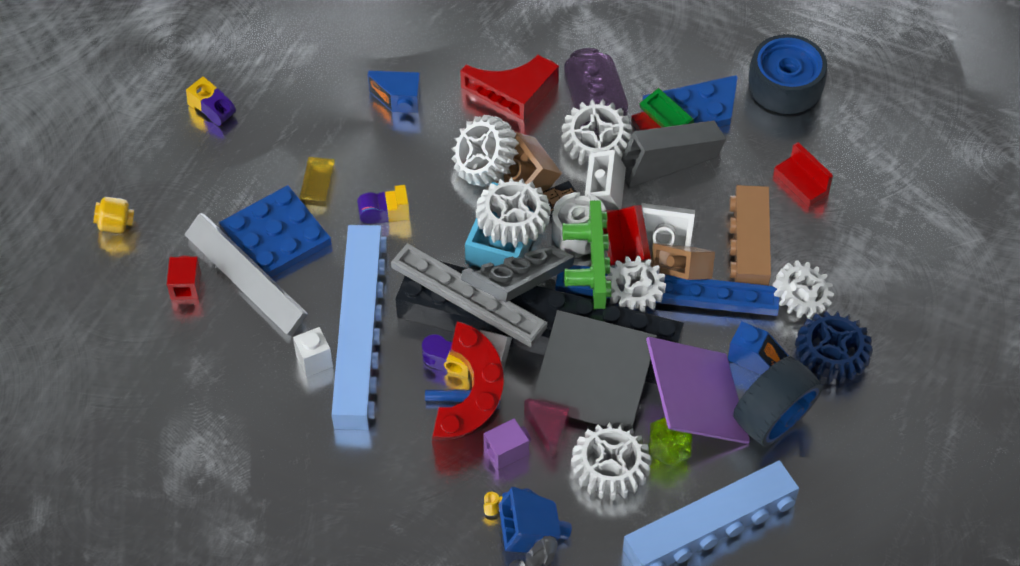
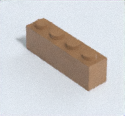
(751, 235)

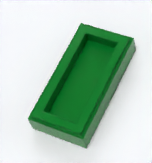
(664, 110)

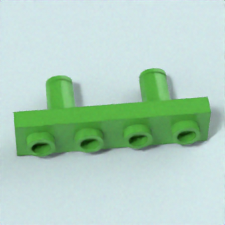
(599, 243)

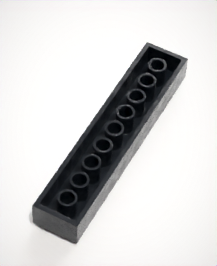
(426, 307)

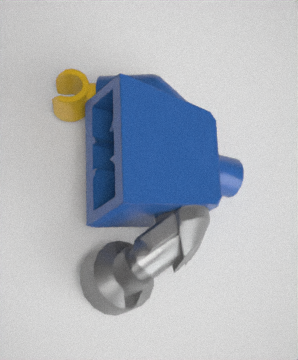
(528, 524)

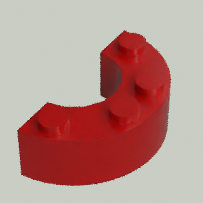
(487, 385)

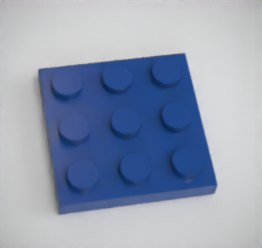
(276, 231)

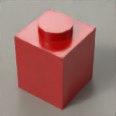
(183, 278)

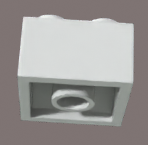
(668, 225)

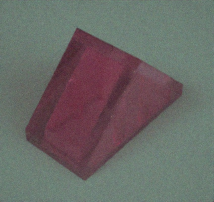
(548, 423)

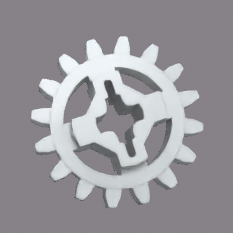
(635, 282)
(803, 289)

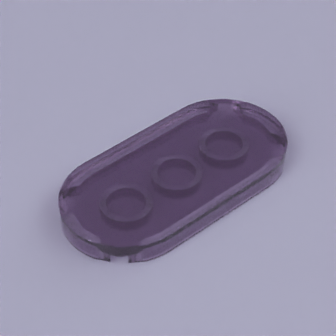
(594, 77)

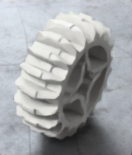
(576, 138)
(485, 150)
(515, 220)
(610, 471)

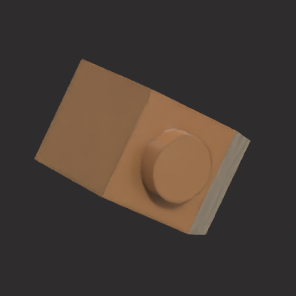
(683, 261)

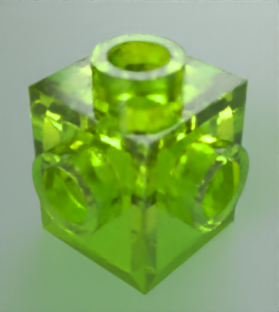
(667, 444)

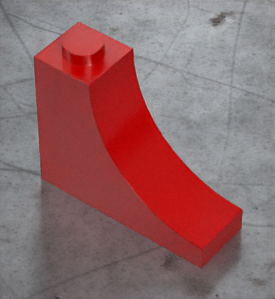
(515, 89)

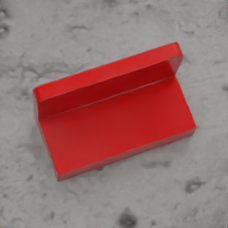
(804, 175)
(626, 235)

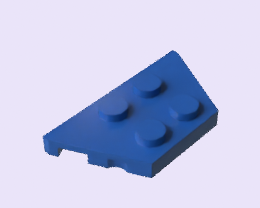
(707, 100)

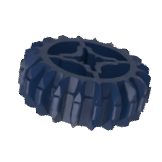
(831, 356)

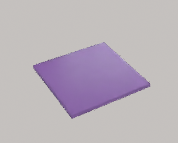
(696, 390)

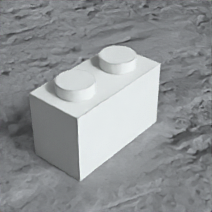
(606, 178)

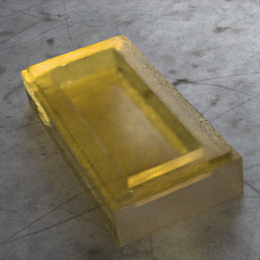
(317, 181)

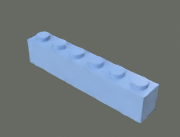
(712, 518)

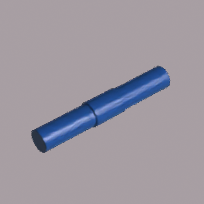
(455, 395)

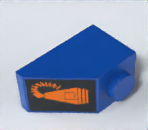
(396, 89)
(754, 349)

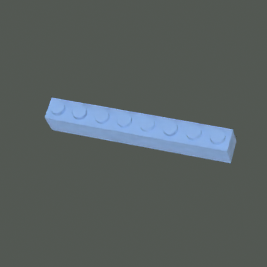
(358, 329)

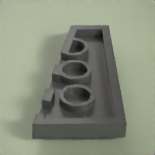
(518, 274)

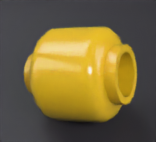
(113, 215)

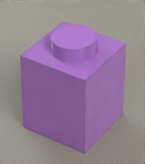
(507, 443)

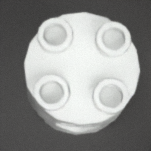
(572, 209)

